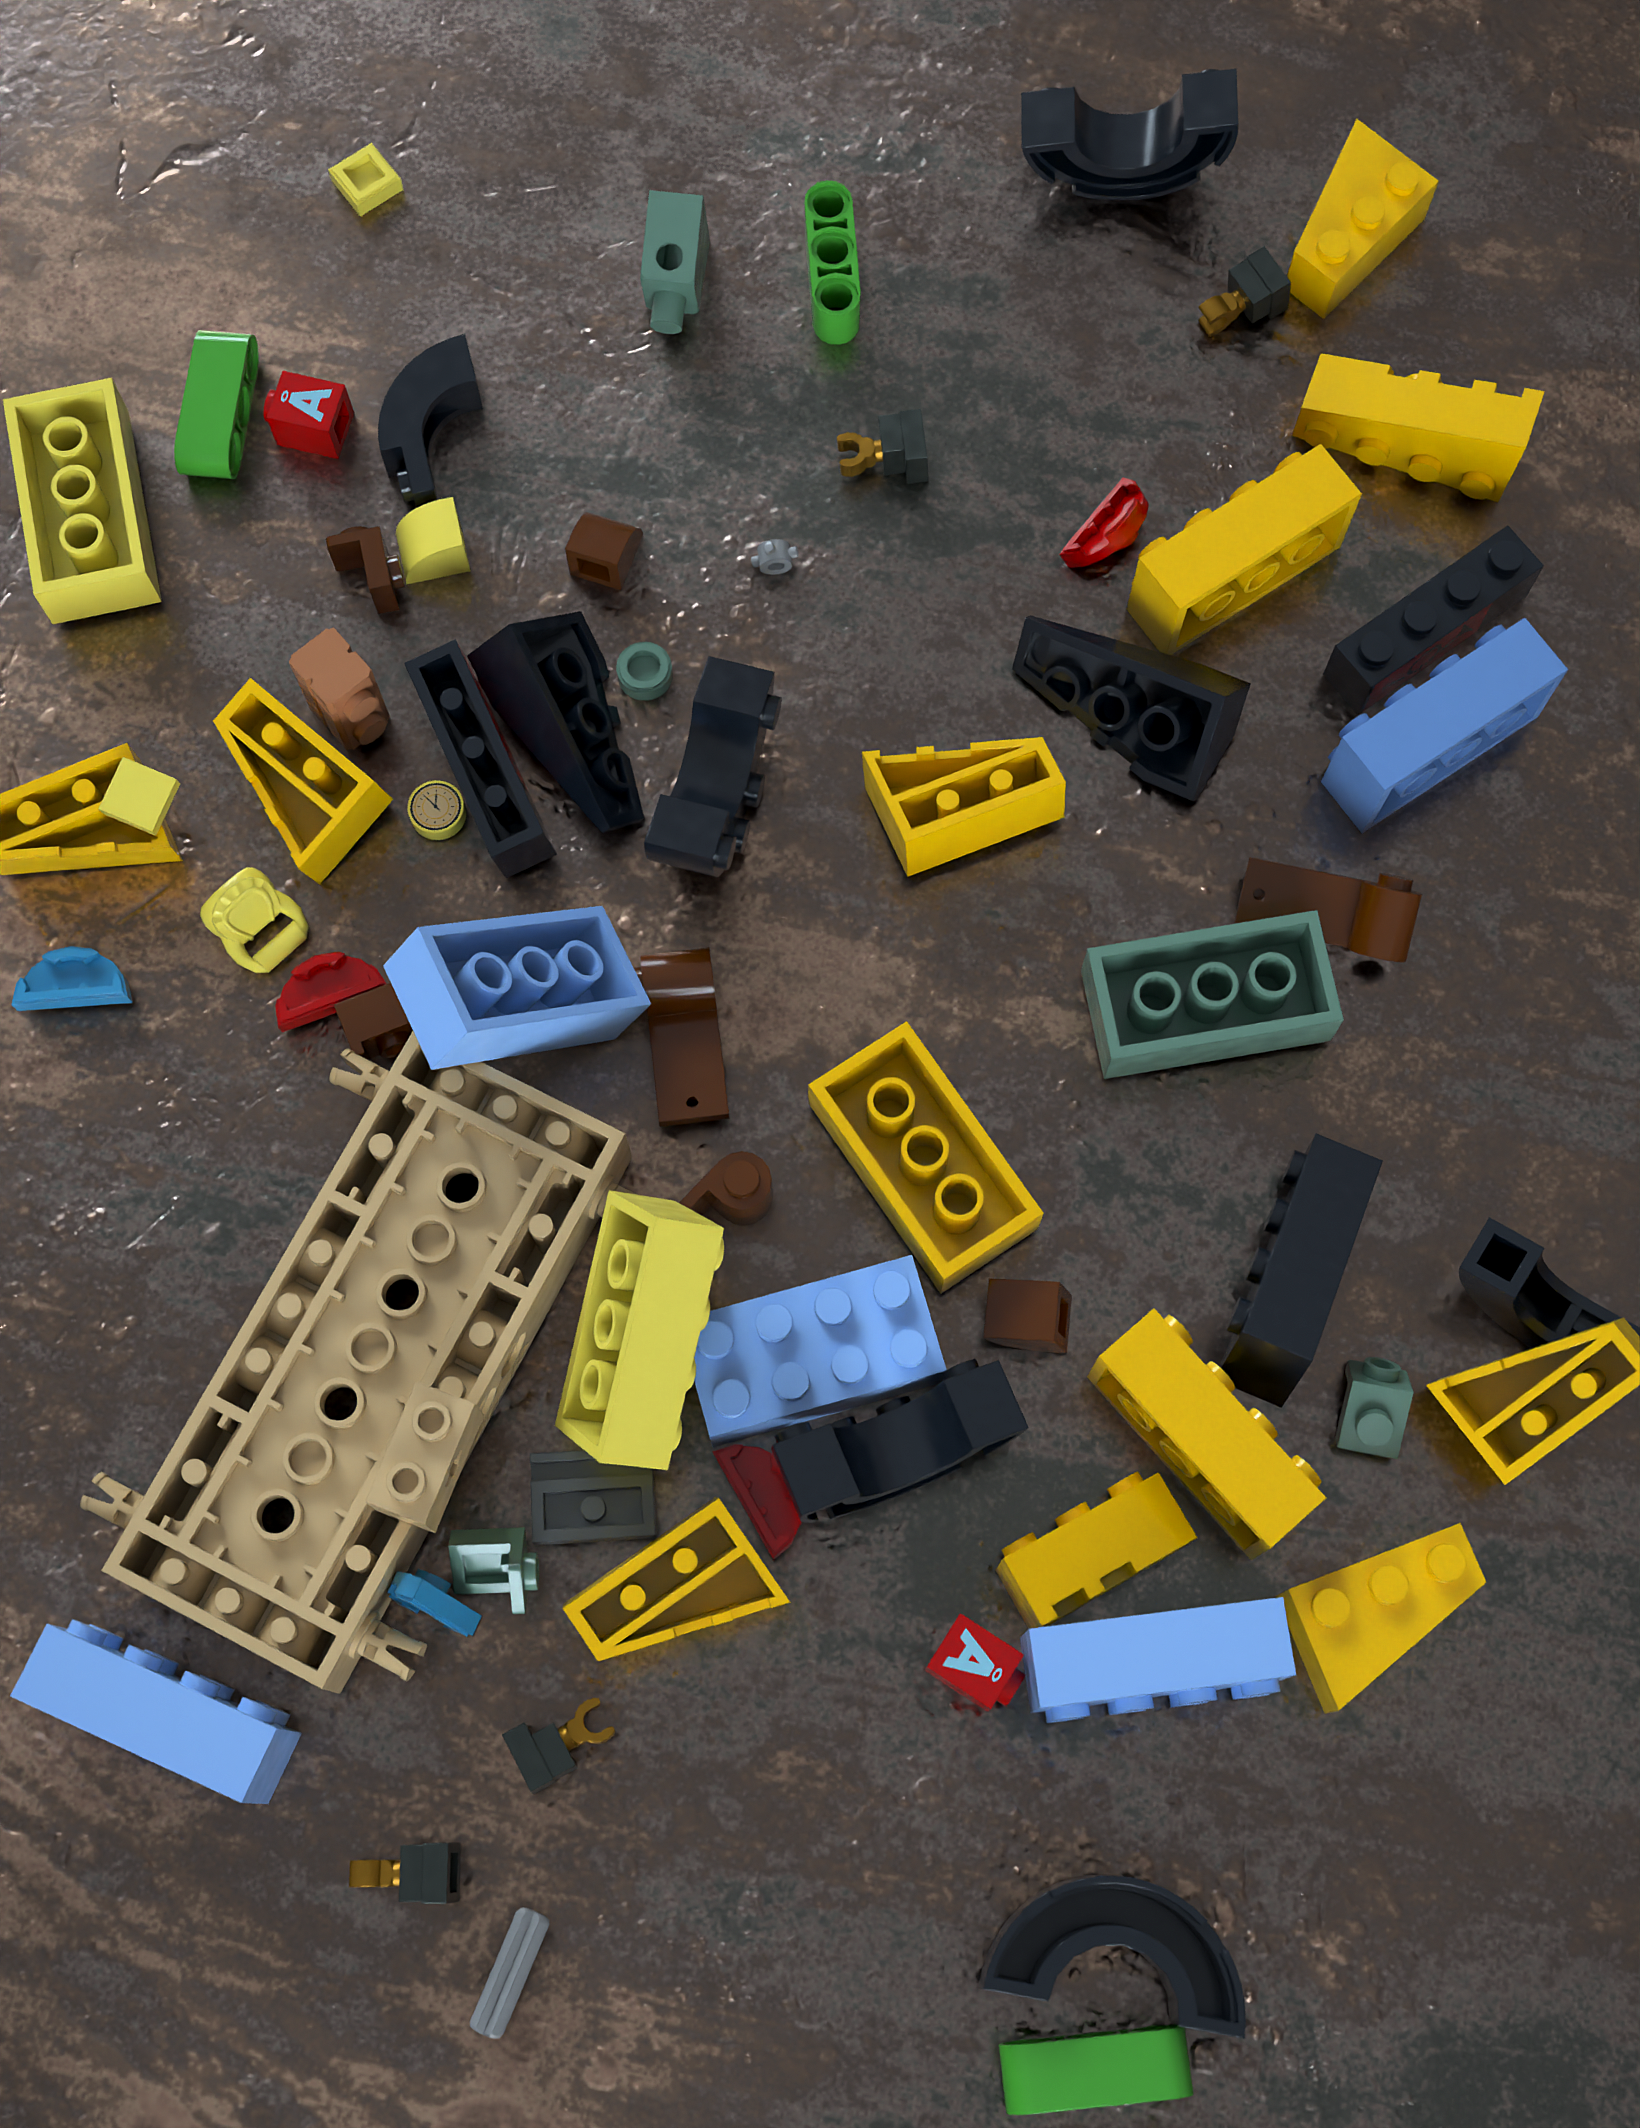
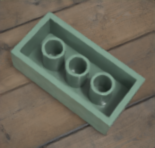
(1211, 994)

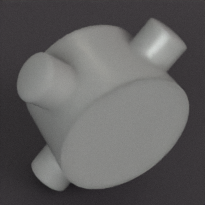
(774, 556)

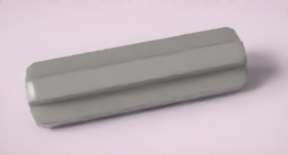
(509, 1973)

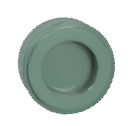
(644, 671)

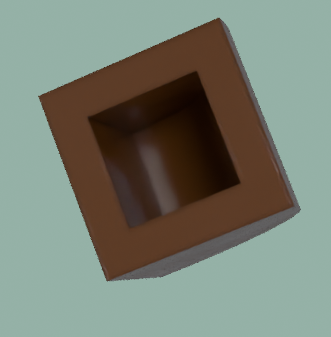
(602, 550)
(1028, 1315)

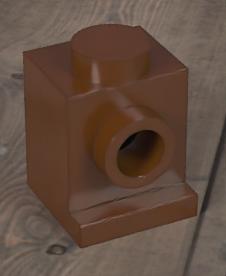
(374, 1023)

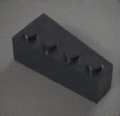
(1299, 1270)

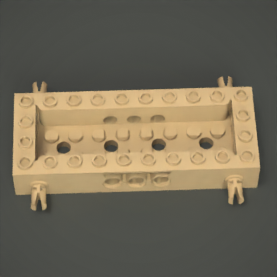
(324, 1324)

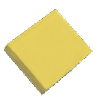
(432, 542)

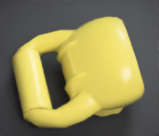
(244, 909)

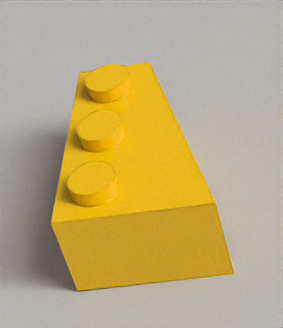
(1359, 219)
(303, 781)
(962, 799)
(59, 826)
(1541, 1396)
(1093, 1550)
(675, 1585)
(1376, 1610)

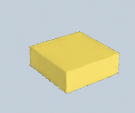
(365, 179)
(139, 796)

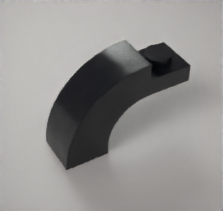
(417, 406)
(1521, 1293)

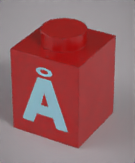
(309, 414)
(977, 1664)

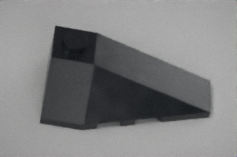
(551, 693)
(1147, 705)

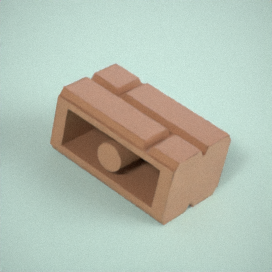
(340, 689)

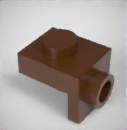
(366, 548)

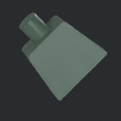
(674, 258)

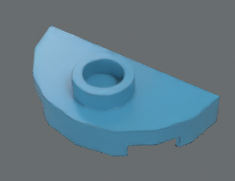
(71, 979)
(429, 1594)

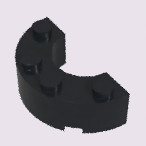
(1131, 153)
(718, 775)
(901, 1449)
(1118, 1912)

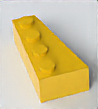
(1419, 424)

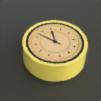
(437, 810)

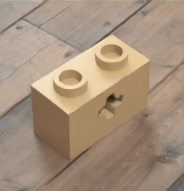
(425, 1457)

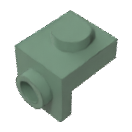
(1374, 1407)
(494, 1563)

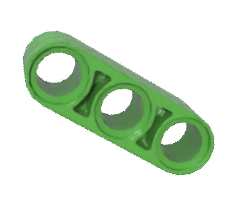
(832, 241)
(216, 404)
(1095, 2069)

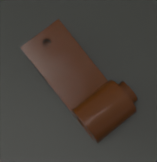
(1352, 912)
(684, 1036)
(736, 1188)

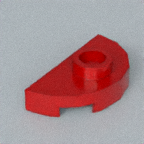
(1109, 527)
(320, 985)
(761, 1493)

